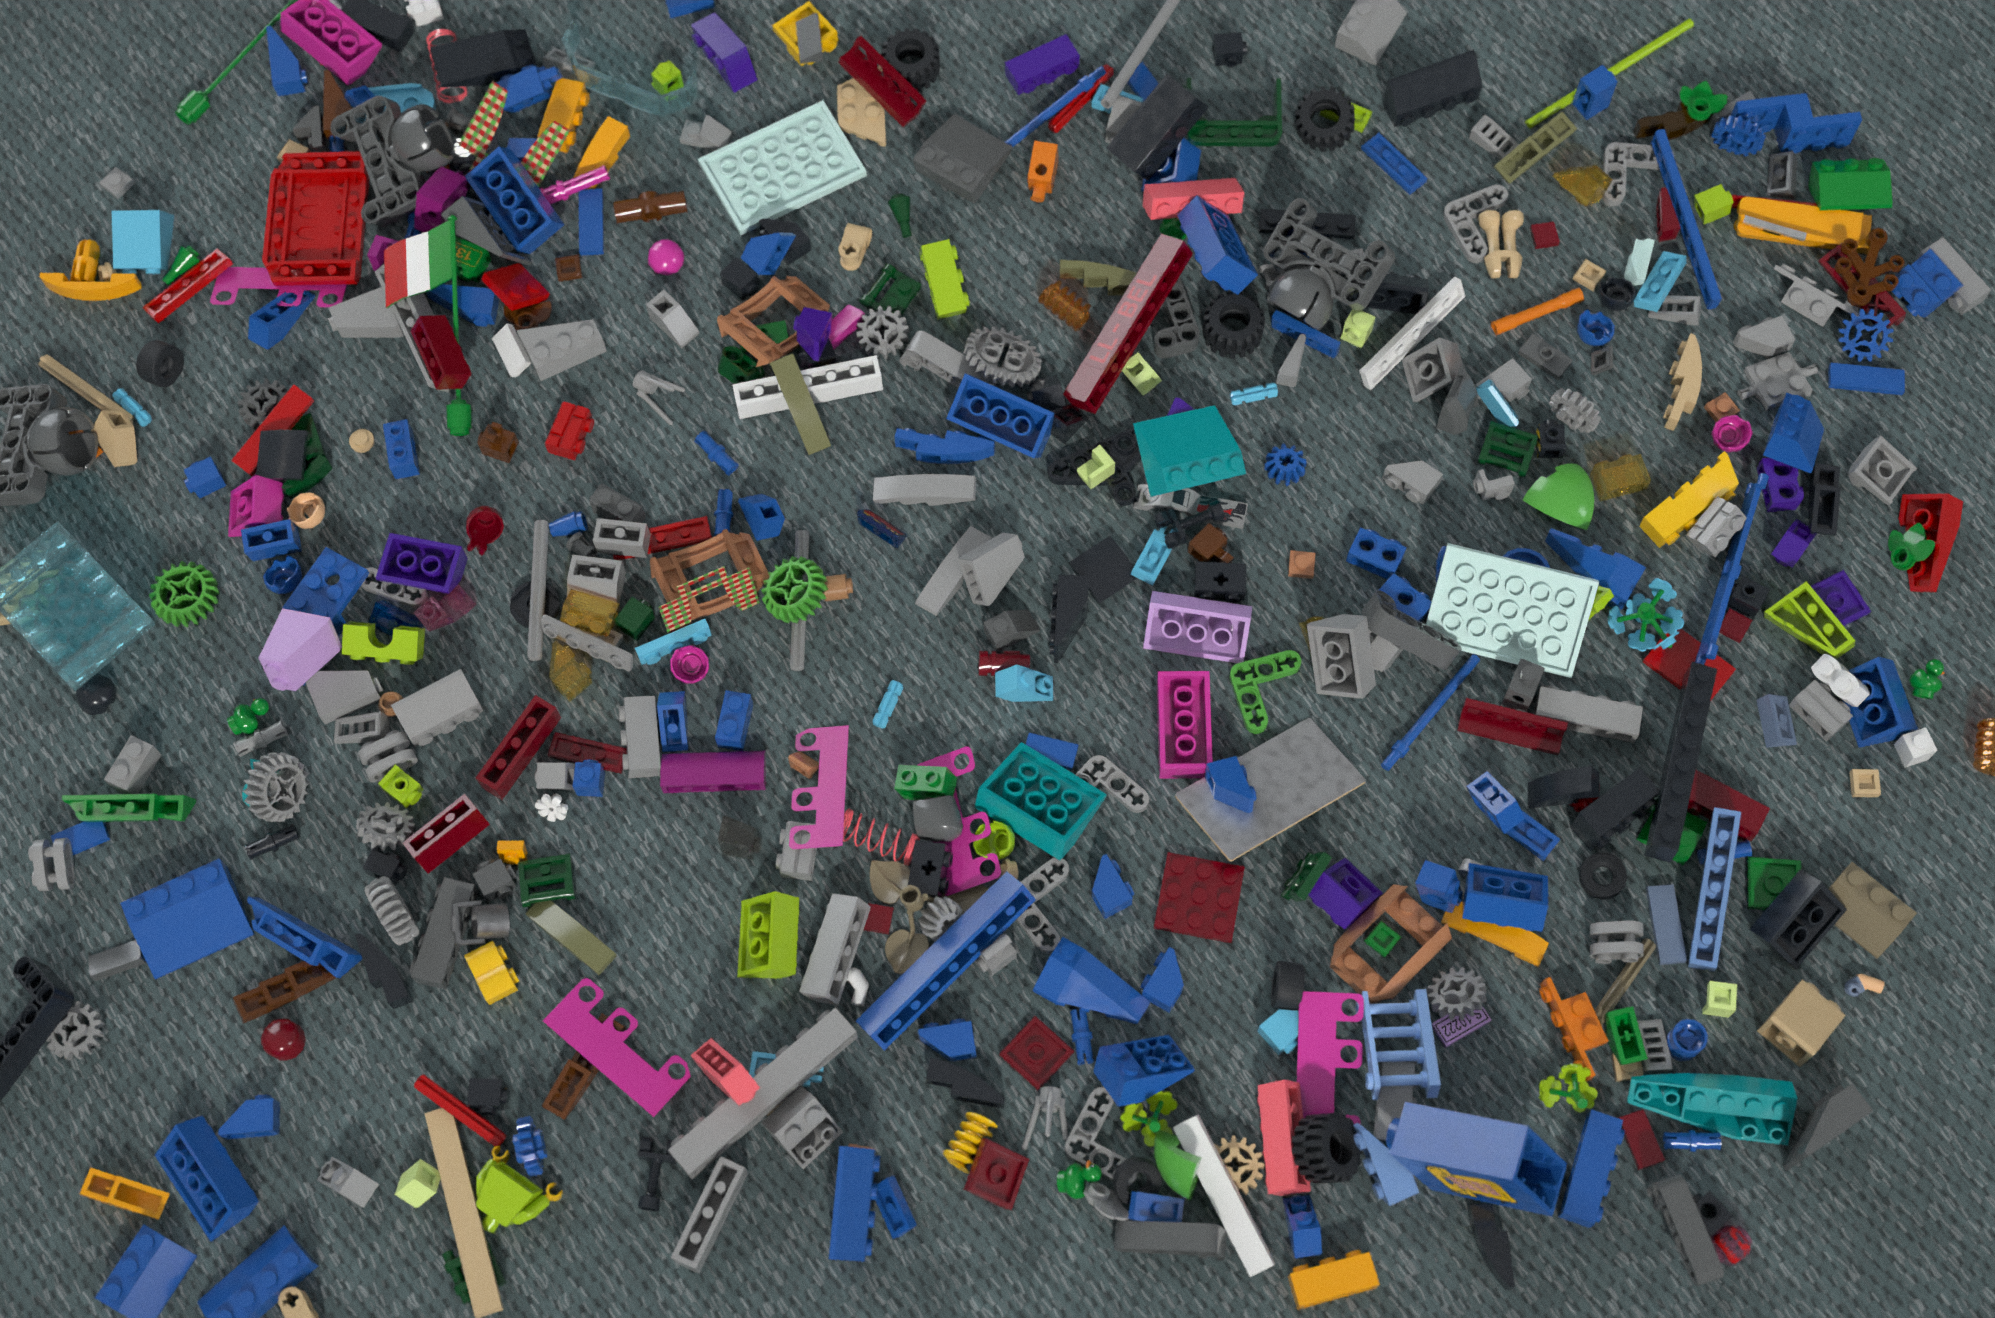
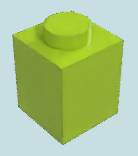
(1713, 204)

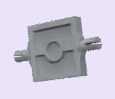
(1775, 378)

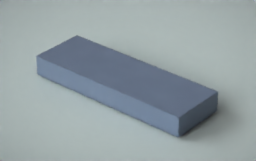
(1666, 924)

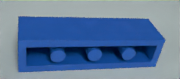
(1591, 1169)

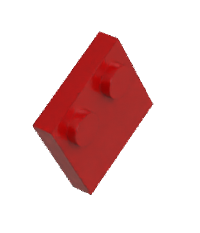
(515, 286)

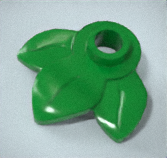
(1703, 99)
(1912, 544)

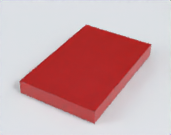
(1675, 661)

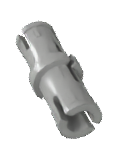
(260, 738)

